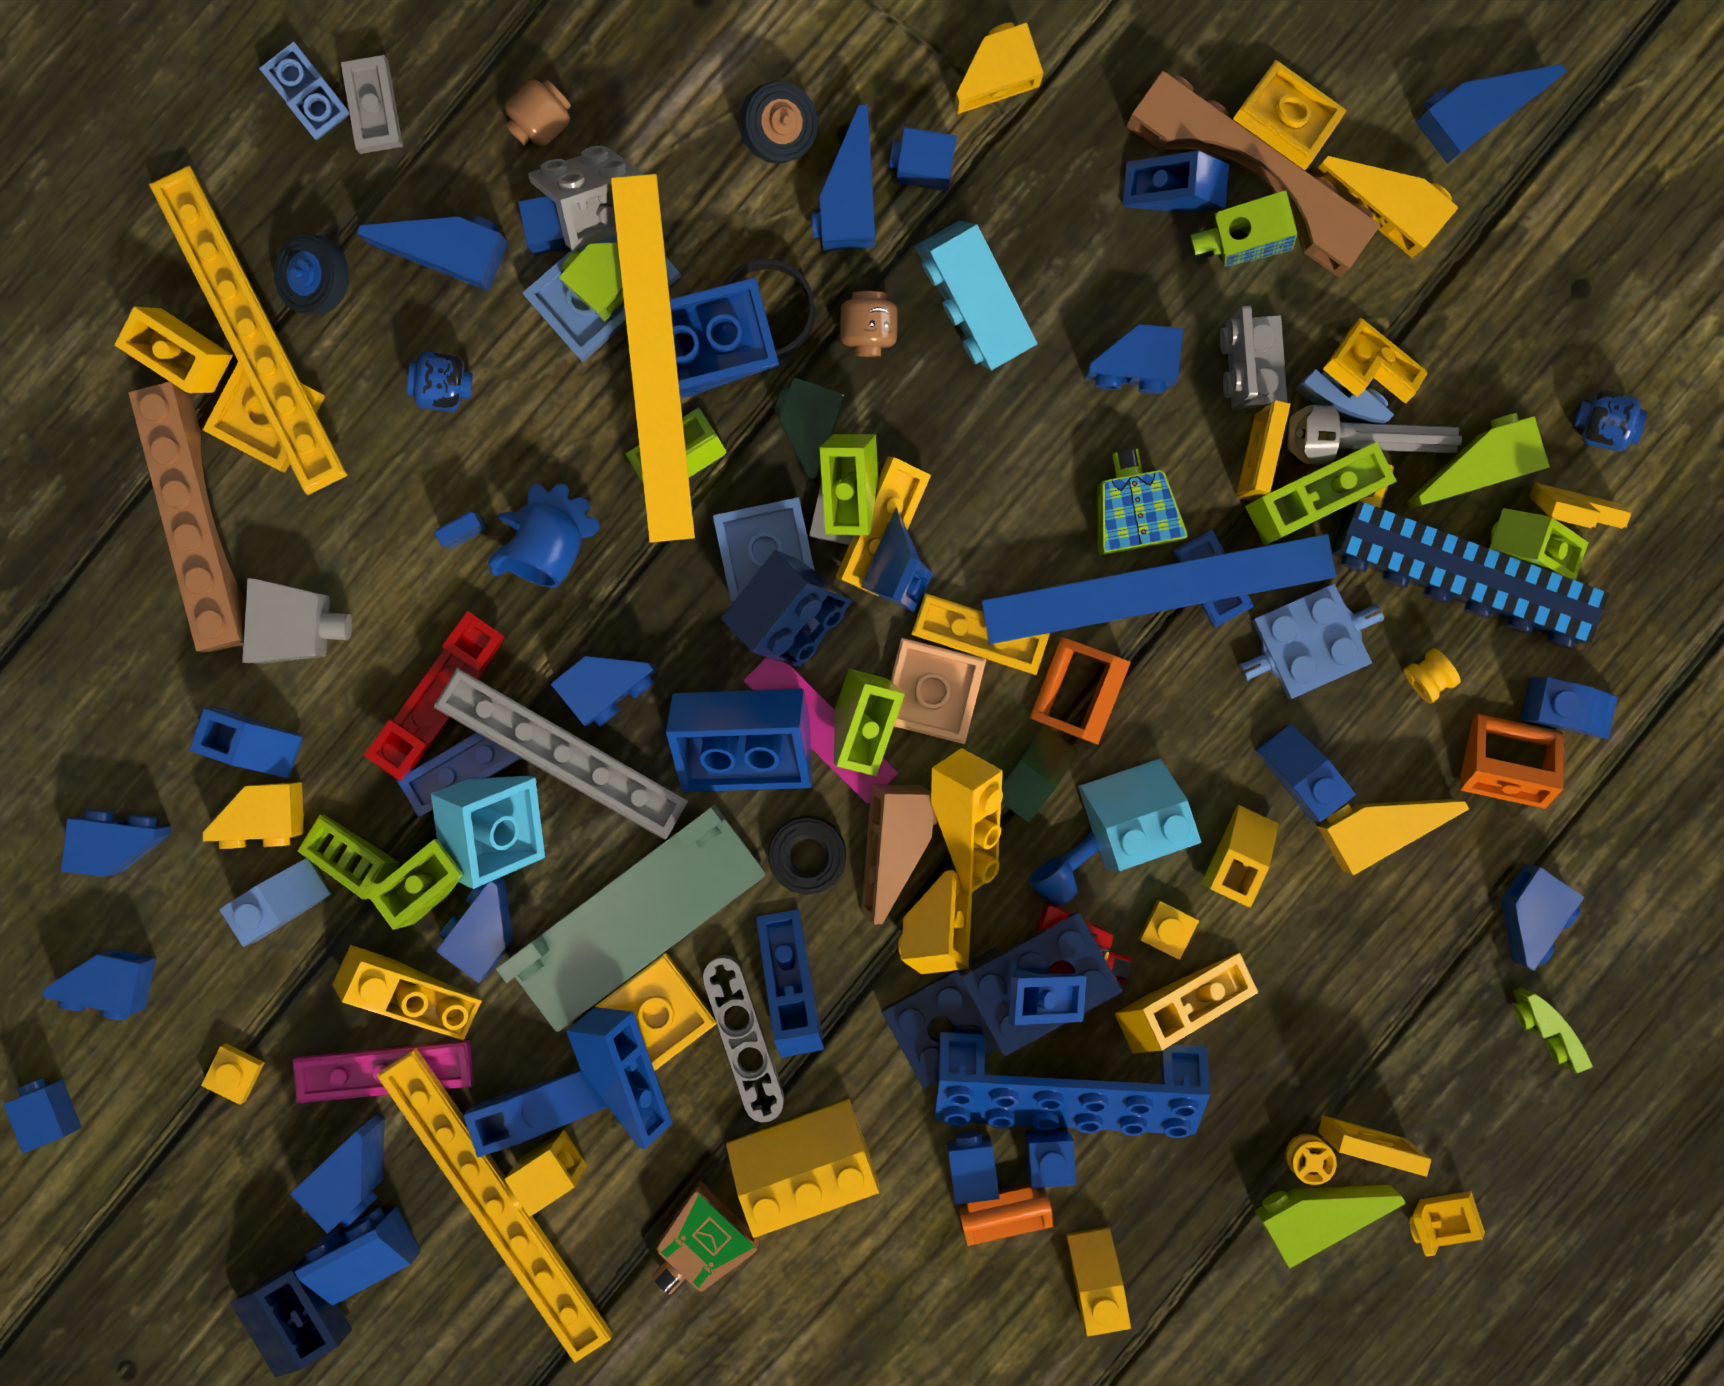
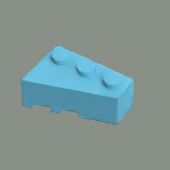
(975, 294)

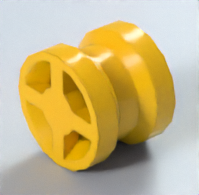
(1432, 675)
(1318, 1166)

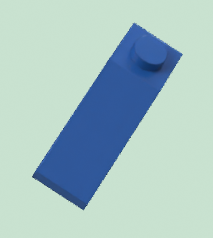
(1478, 106)
(847, 196)
(447, 245)
(789, 984)
(621, 1072)

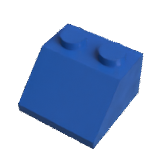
(345, 1180)

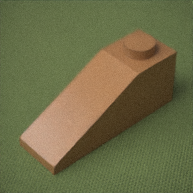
(896, 838)

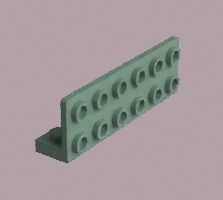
(634, 919)

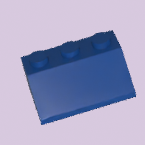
(740, 740)

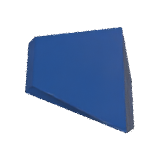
(897, 568)

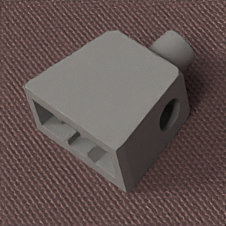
(289, 623)

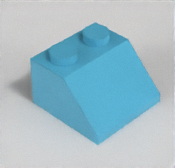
(1138, 815)
(489, 826)

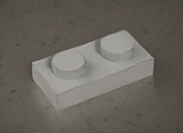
(371, 104)

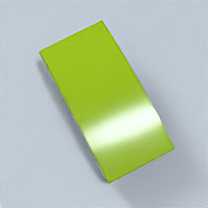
(1545, 1022)

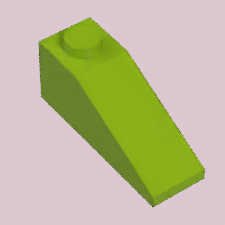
(1492, 457)
(1320, 493)
(1316, 1218)

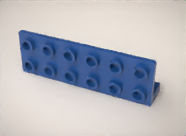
(1087, 1105)

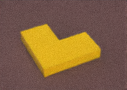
(1370, 355)
(1578, 508)

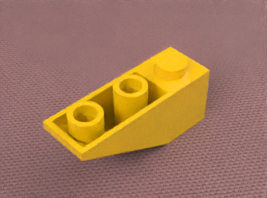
(968, 810)
(404, 993)

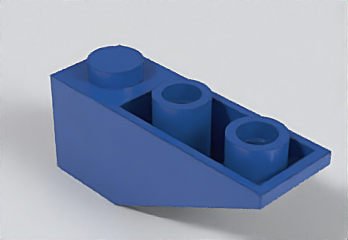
(531, 1111)

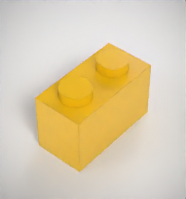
(173, 350)
(545, 1174)

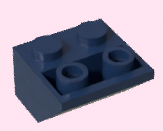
(786, 610)
(290, 1321)

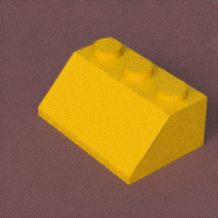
(802, 1168)

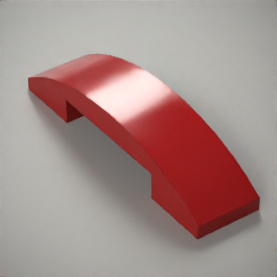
(418, 722)

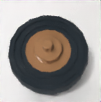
(778, 122)

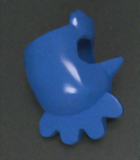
(547, 536)

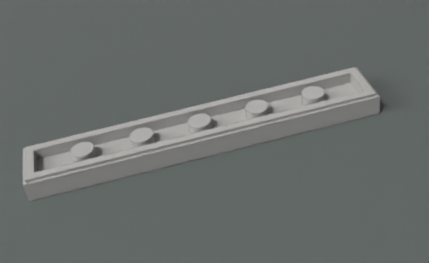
(560, 754)

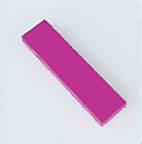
(779, 675)
(355, 1072)

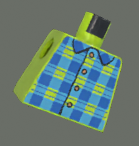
(1264, 220)
(1136, 508)

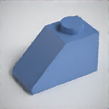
(275, 902)

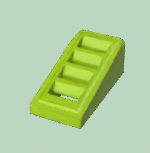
(371, 869)

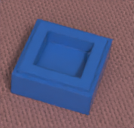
(461, 530)

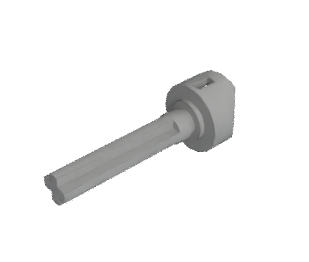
(1327, 435)

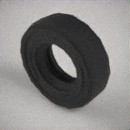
(807, 882)

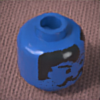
(438, 381)
(1611, 420)

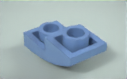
(305, 91)
(1325, 390)

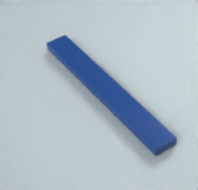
(1158, 589)

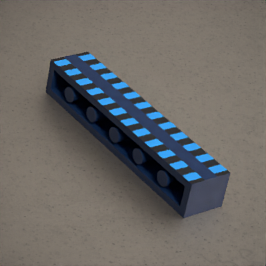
(1468, 574)

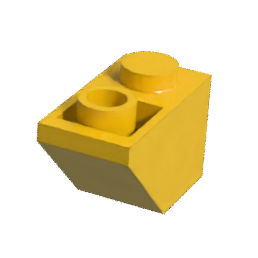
(260, 812)
(1242, 856)

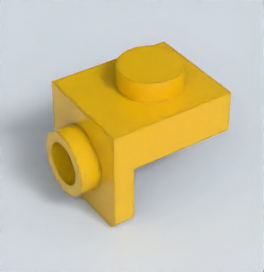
(1446, 1221)

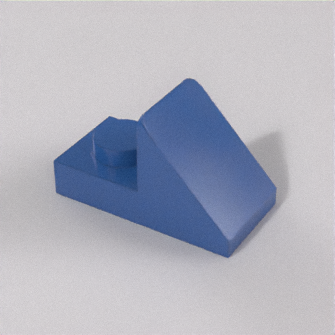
(1046, 998)

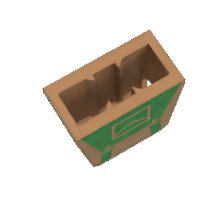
(702, 1242)

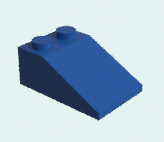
(720, 336)

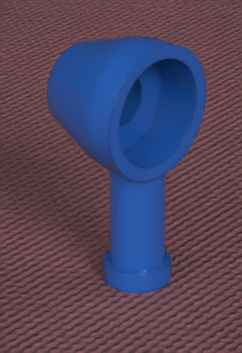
(1056, 878)

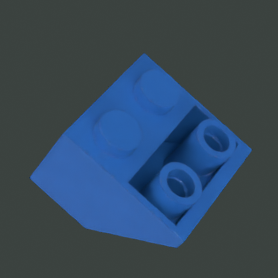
(359, 1256)

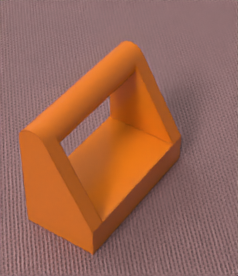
(1102, 700)
(1507, 779)
(1014, 1213)

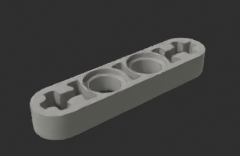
(738, 1039)

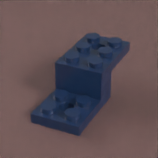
(980, 996)

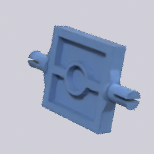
(1311, 641)

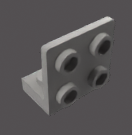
(583, 193)
(1254, 360)

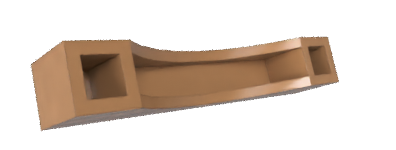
(1326, 223)
(174, 461)

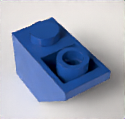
(1143, 357)
(598, 684)
(245, 742)
(107, 845)
(1536, 913)
(482, 933)
(109, 982)

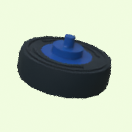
(311, 274)

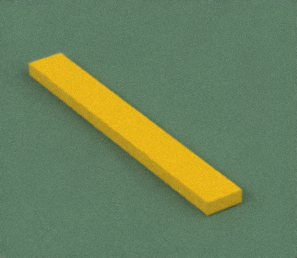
(248, 330)
(652, 357)
(484, 1193)

